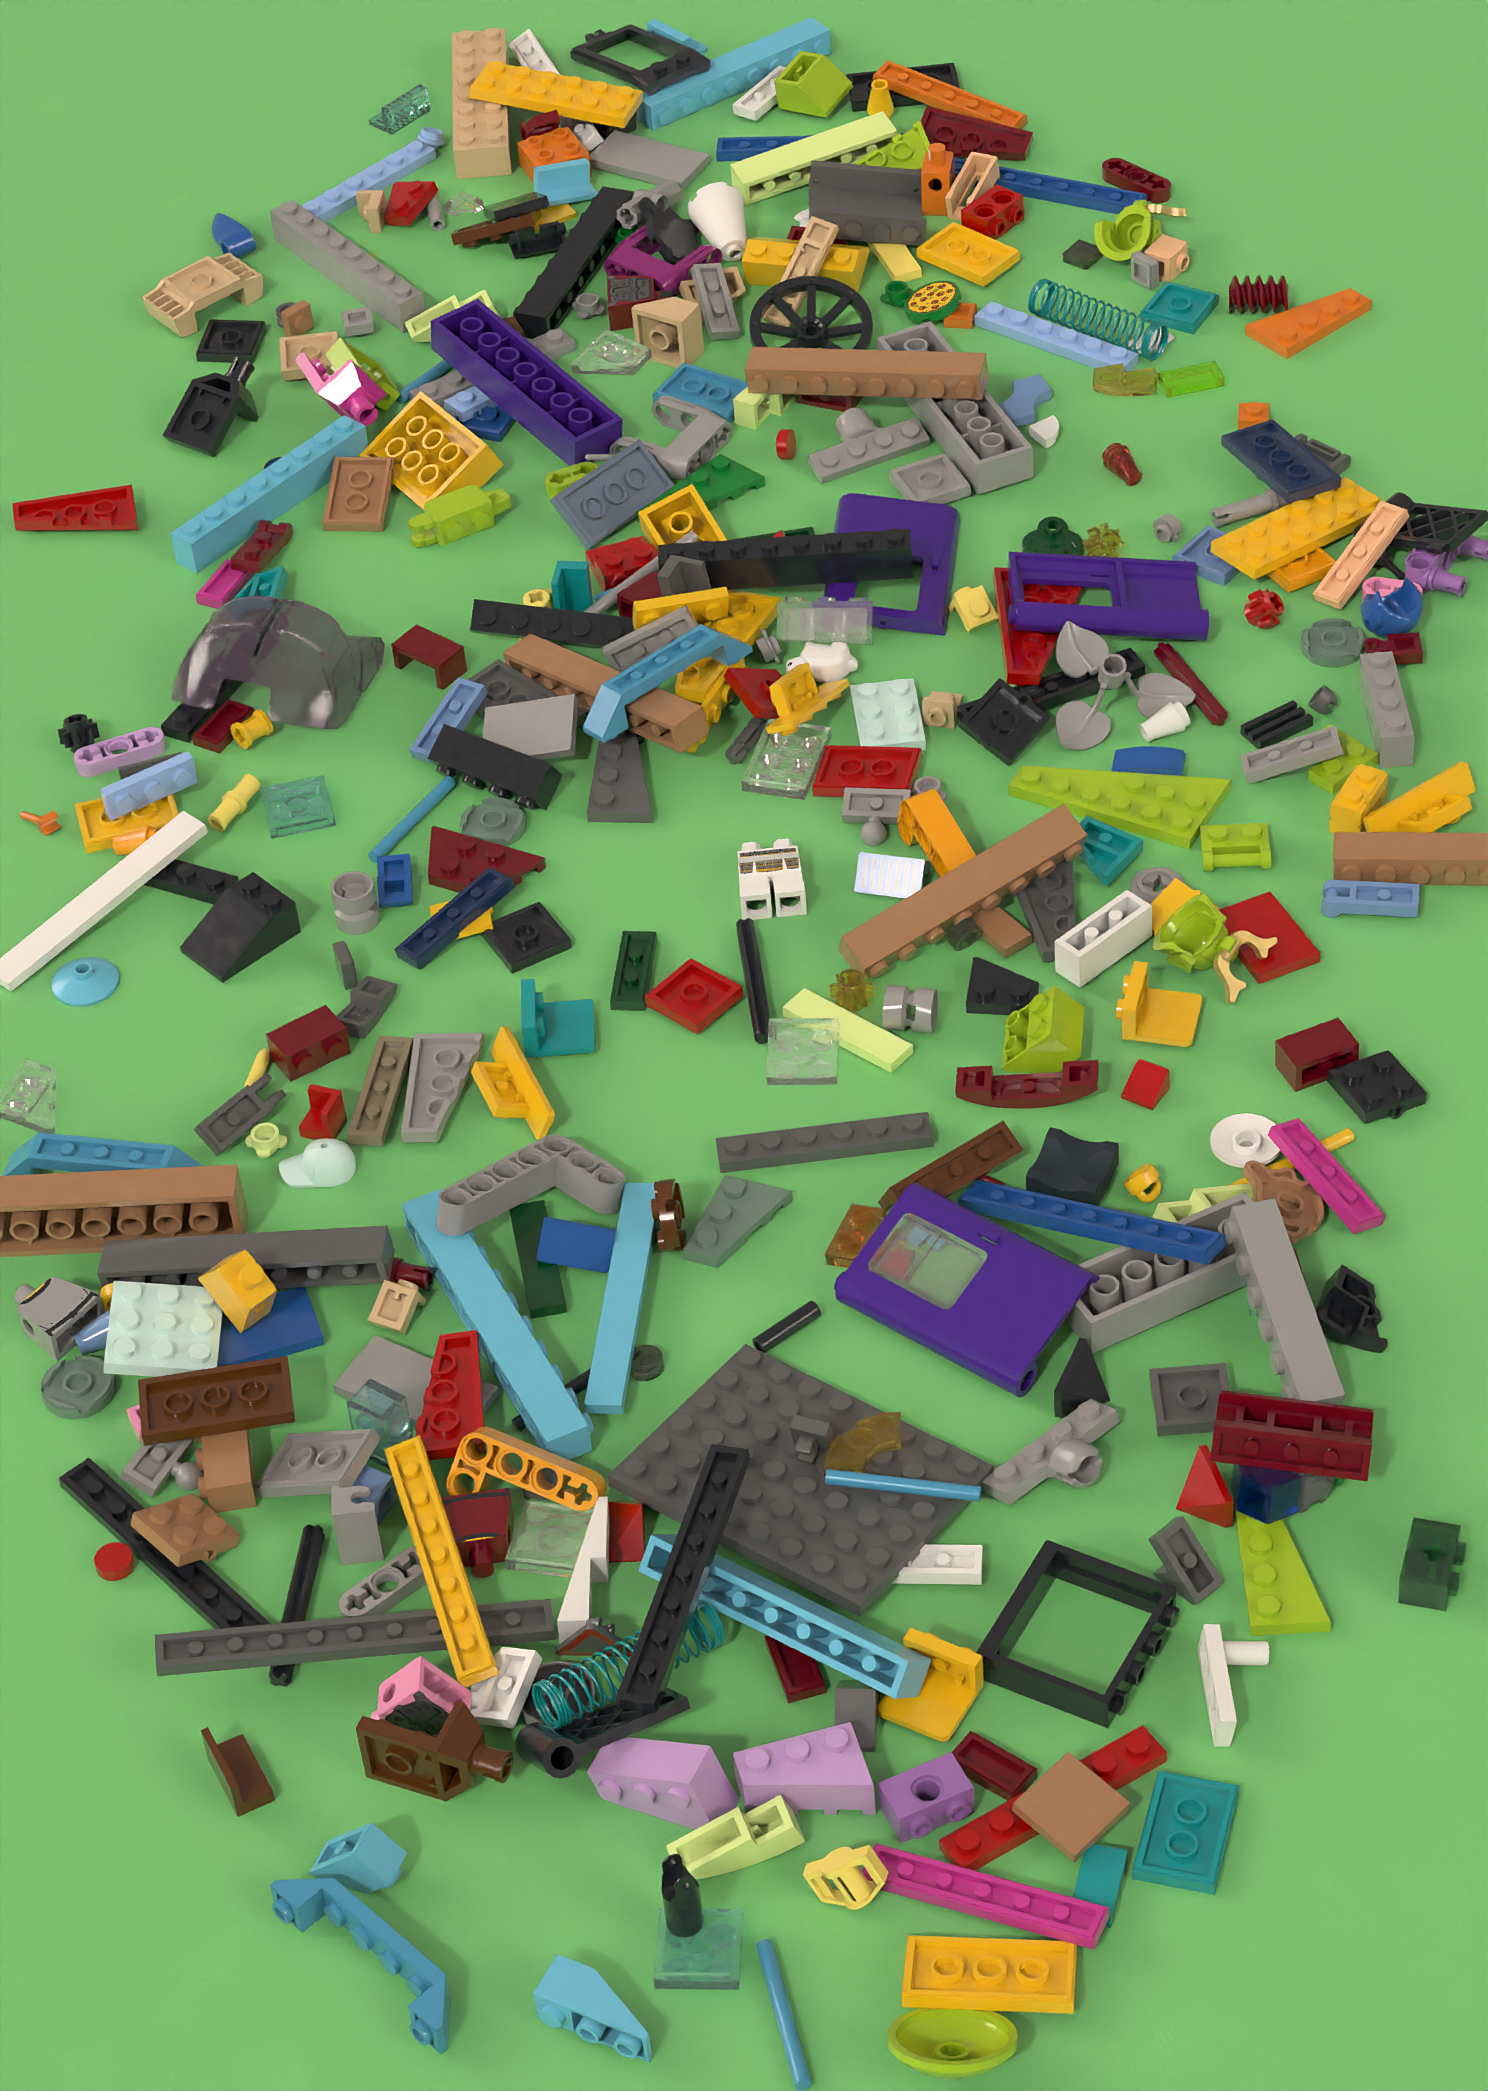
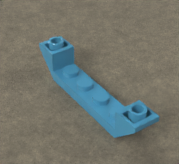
(607, 713)
(91, 1155)
(310, 1899)

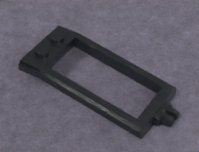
(681, 64)

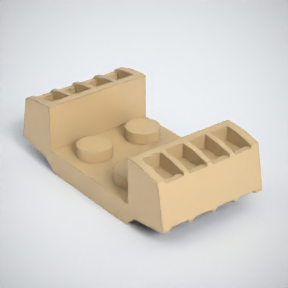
(197, 287)

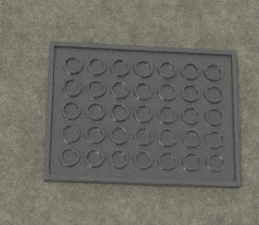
(785, 1517)

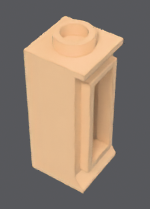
(977, 167)

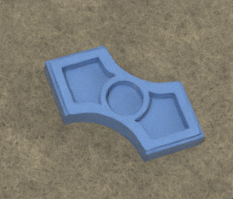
(1026, 397)

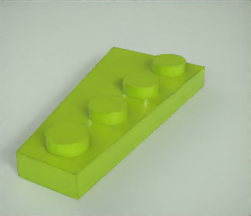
(1276, 1581)

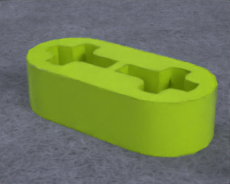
(563, 478)

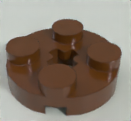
(669, 1209)

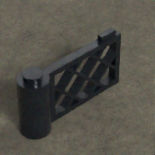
(1440, 521)
(561, 1750)

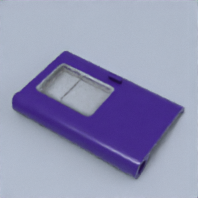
(959, 1293)

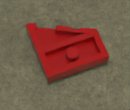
(408, 200)

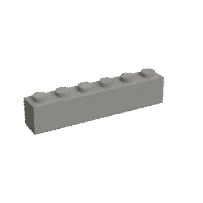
(1282, 1303)

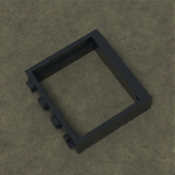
(1096, 1576)

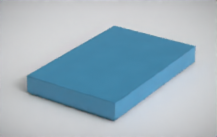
(703, 389)

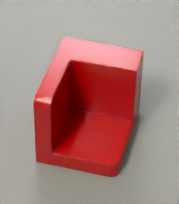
(325, 1114)

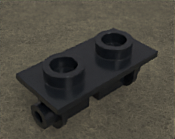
(526, 244)

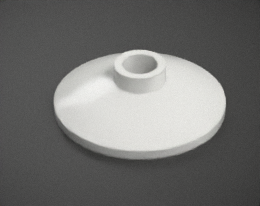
(1243, 1139)

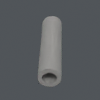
(435, 213)

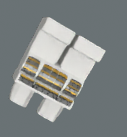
(770, 869)

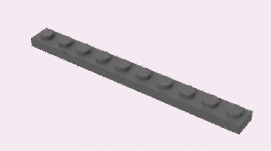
(341, 1638)

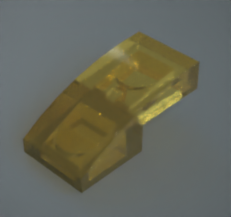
(1117, 382)

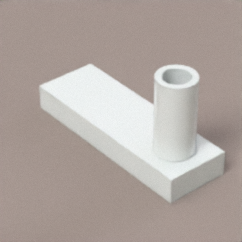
(1213, 1659)

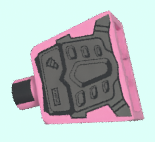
(419, 1697)

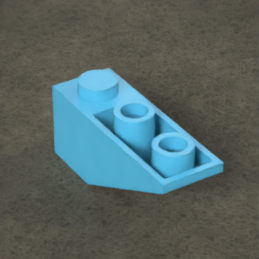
(584, 2003)

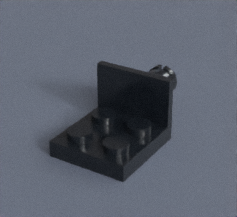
(211, 408)

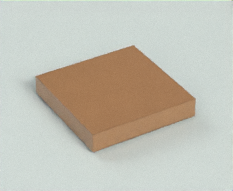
(1071, 1806)

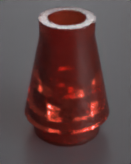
(1120, 462)

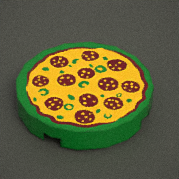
(932, 301)

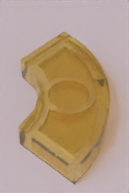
(863, 1442)

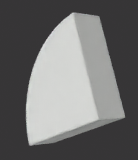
(1045, 431)

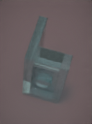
(402, 110)

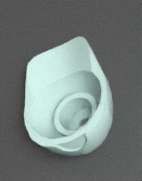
(322, 1164)

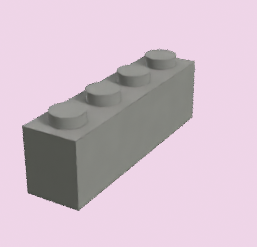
(1386, 709)

